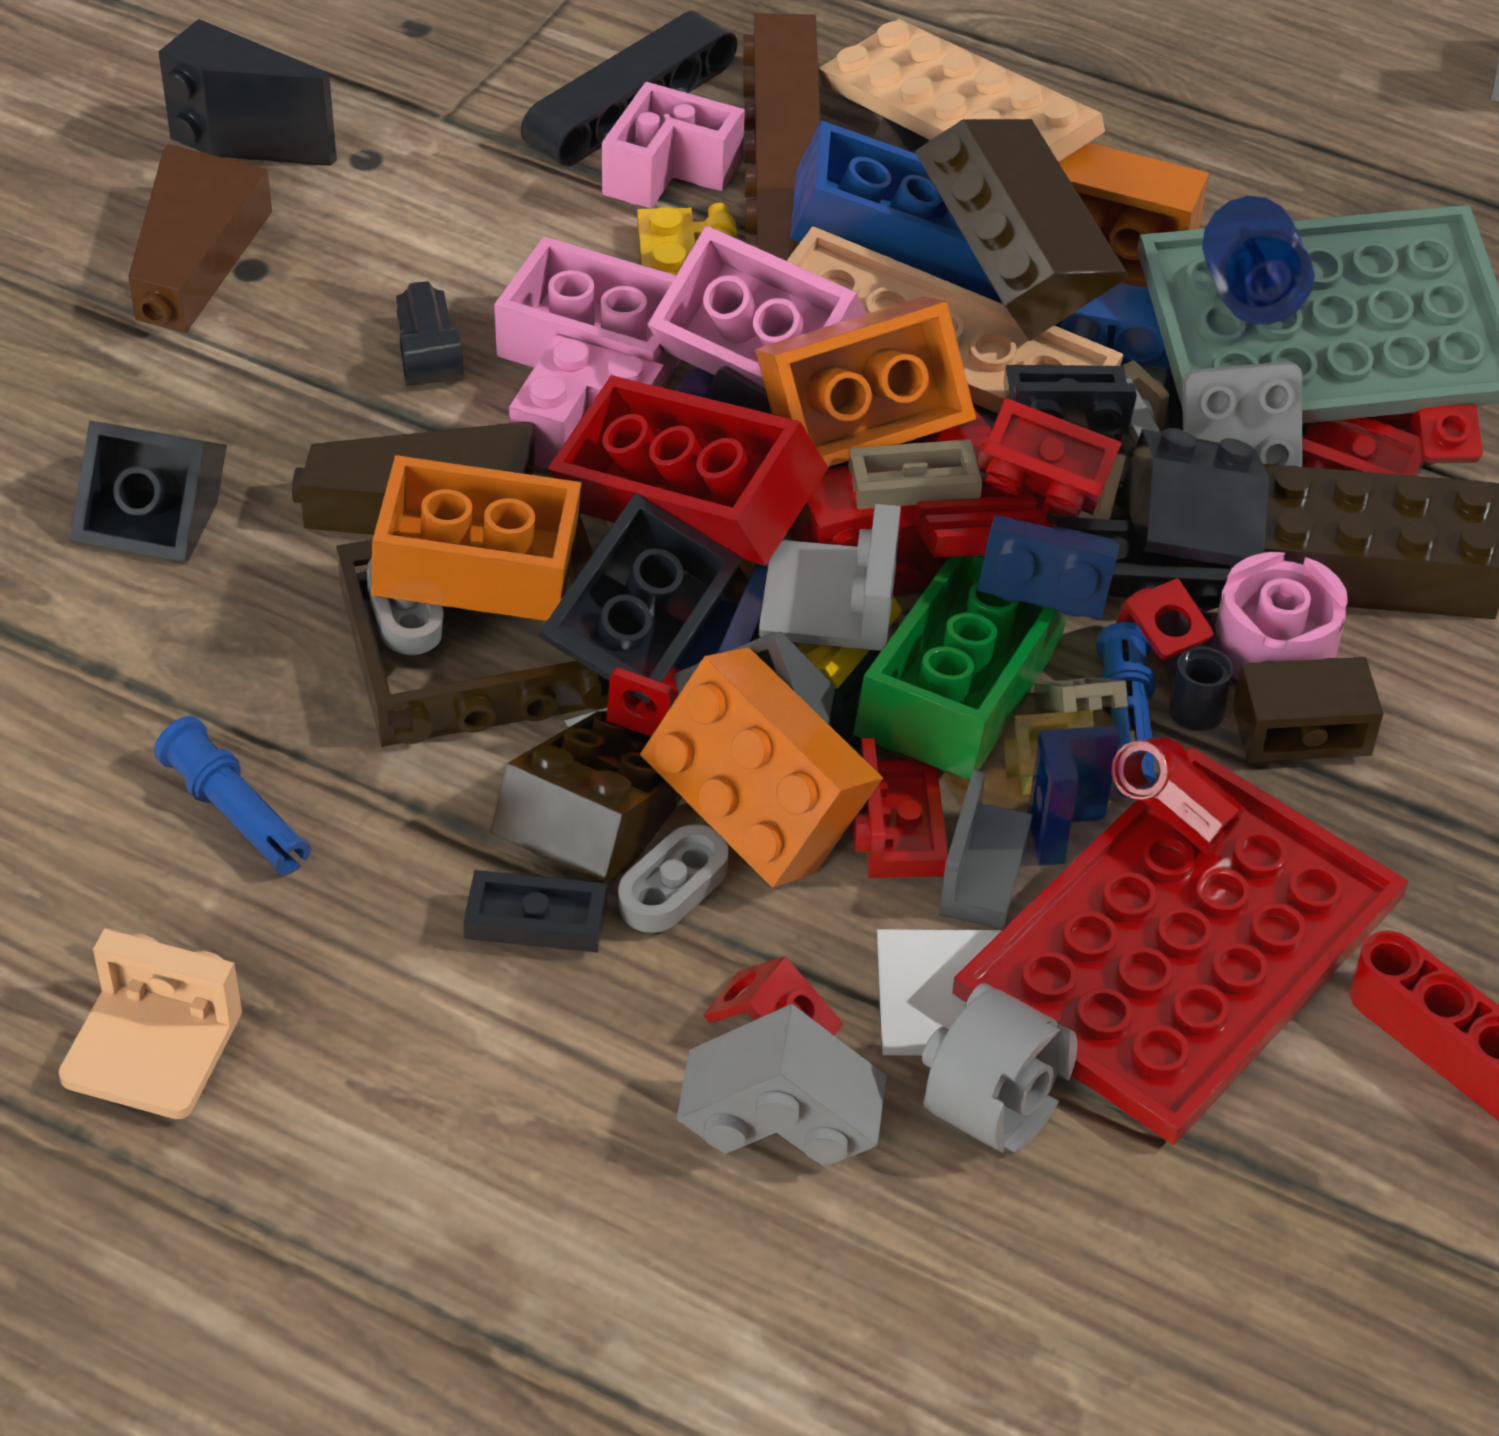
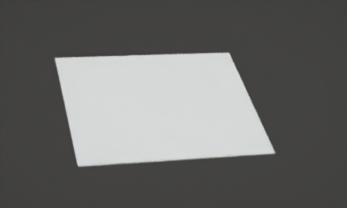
(918, 983)

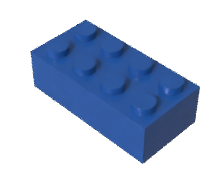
(882, 203)

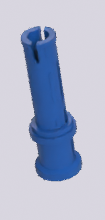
(1130, 667)
(216, 778)

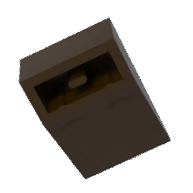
(585, 799)

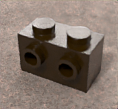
(1313, 706)

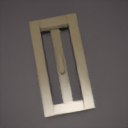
(914, 473)
(1080, 693)

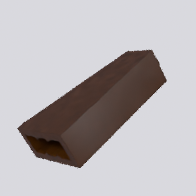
(194, 233)

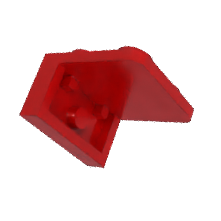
(1047, 458)

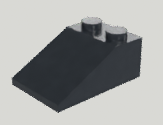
(245, 99)
(642, 595)

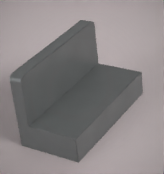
(984, 859)

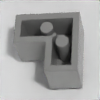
(784, 1080)

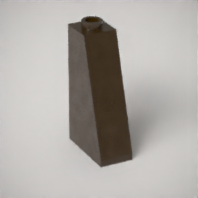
(349, 478)

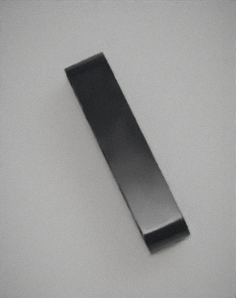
(583, 112)

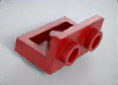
(1361, 447)
(901, 820)

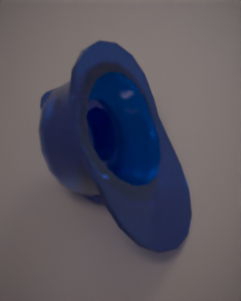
(1258, 260)

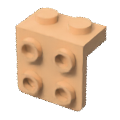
(153, 1025)

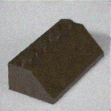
(1021, 219)

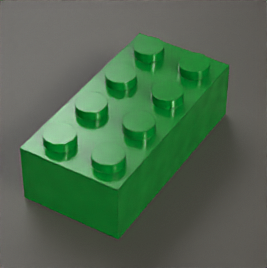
(956, 671)

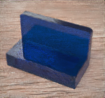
(1069, 785)

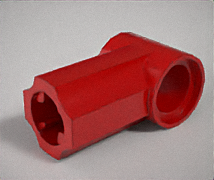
(1181, 794)

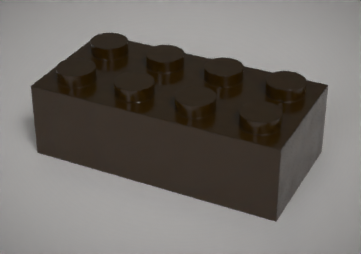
(1391, 537)

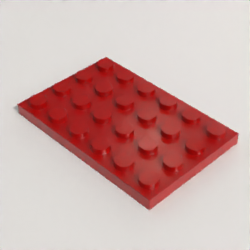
(1183, 956)

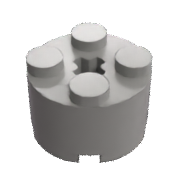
(997, 1069)

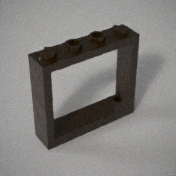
(470, 703)

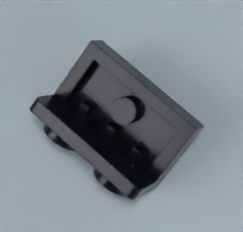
(1079, 394)

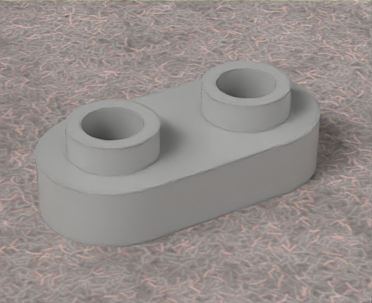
(404, 624)
(668, 882)

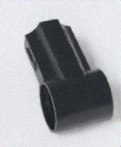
(427, 341)
(1197, 677)

